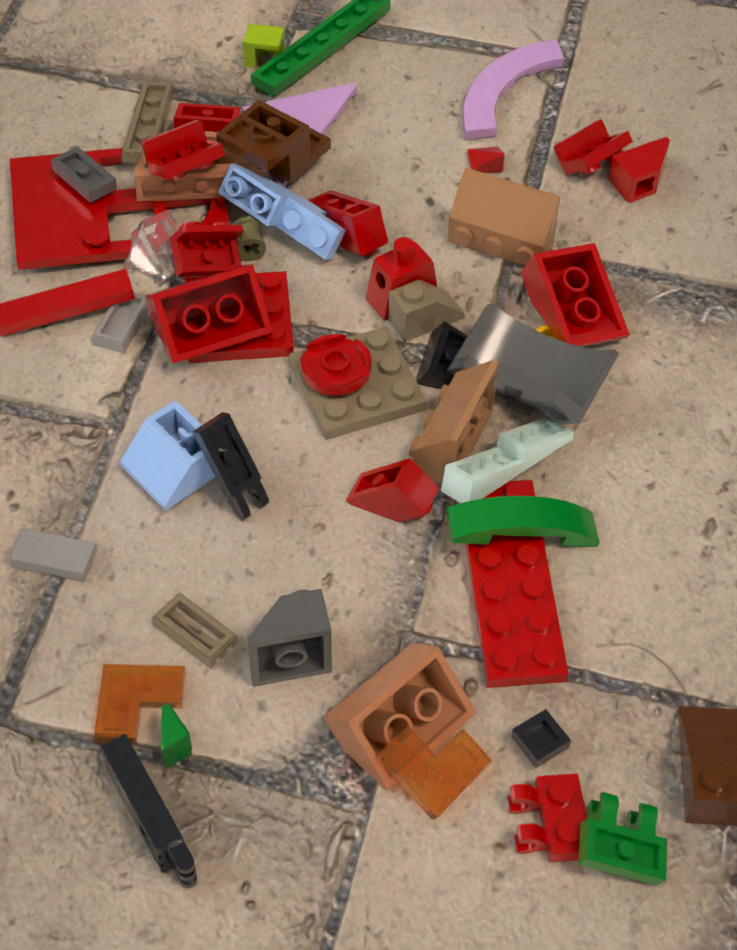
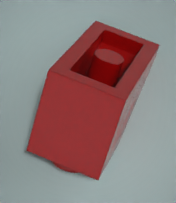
(394, 491)

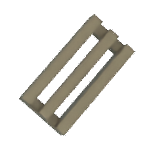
(217, 649)

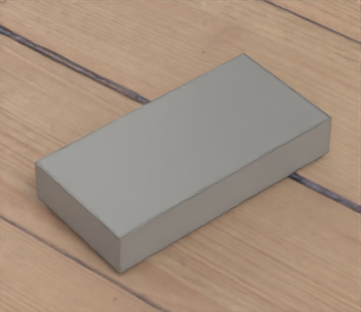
(120, 324)
(53, 554)

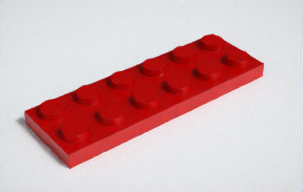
(516, 606)

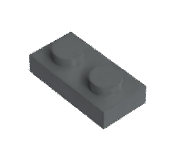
(84, 174)

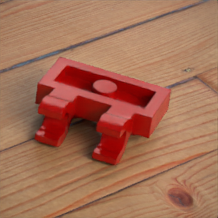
(561, 814)

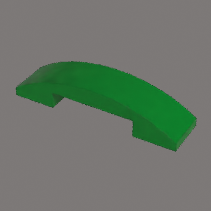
(521, 516)

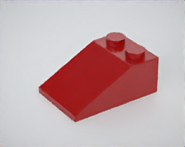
(574, 295)

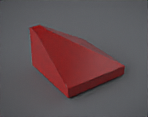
(486, 159)

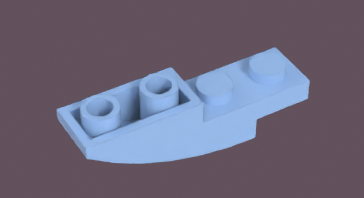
(282, 208)

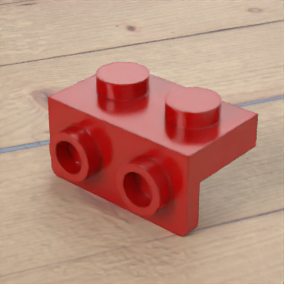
(589, 147)
(180, 150)
(205, 248)

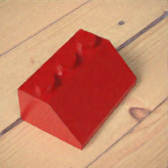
(209, 313)

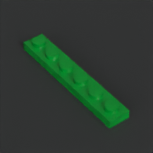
(318, 44)

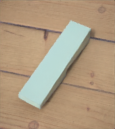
(515, 453)

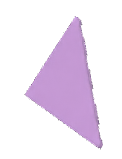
(315, 109)

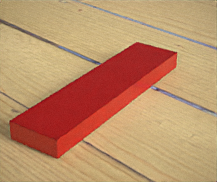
(65, 302)

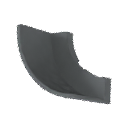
(534, 367)

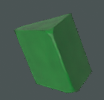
(174, 737)

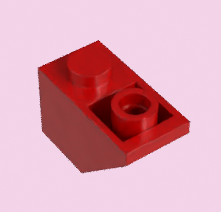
(639, 169)

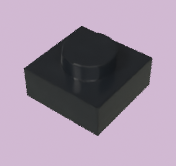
(541, 738)

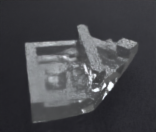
(151, 249)

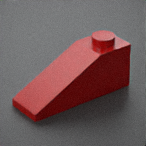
(358, 217)

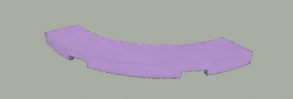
(501, 76)

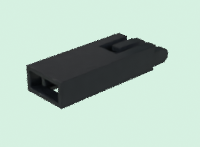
(148, 810)

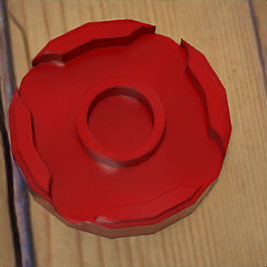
(336, 364)

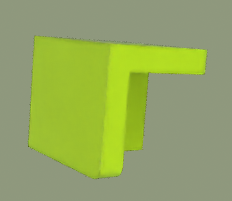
(262, 40)

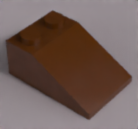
(709, 764)

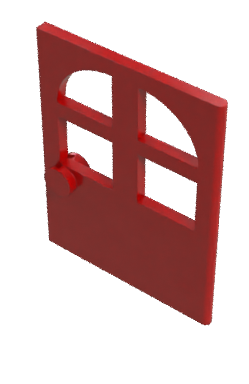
(62, 227)

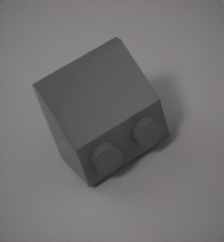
(291, 640)

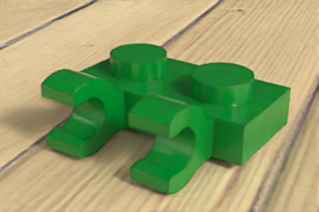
(620, 850)

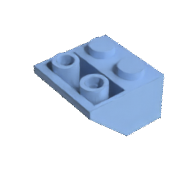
(167, 456)

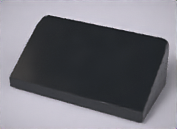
(438, 356)

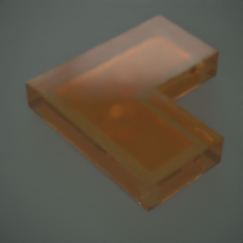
(129, 689)
(432, 778)

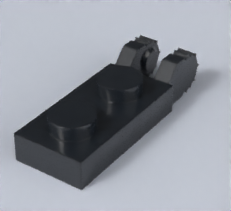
(231, 463)

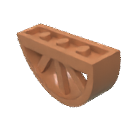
(195, 185)

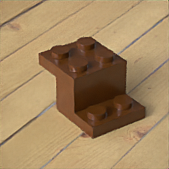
(274, 141)

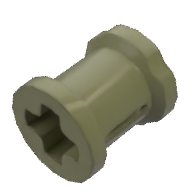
(250, 243)

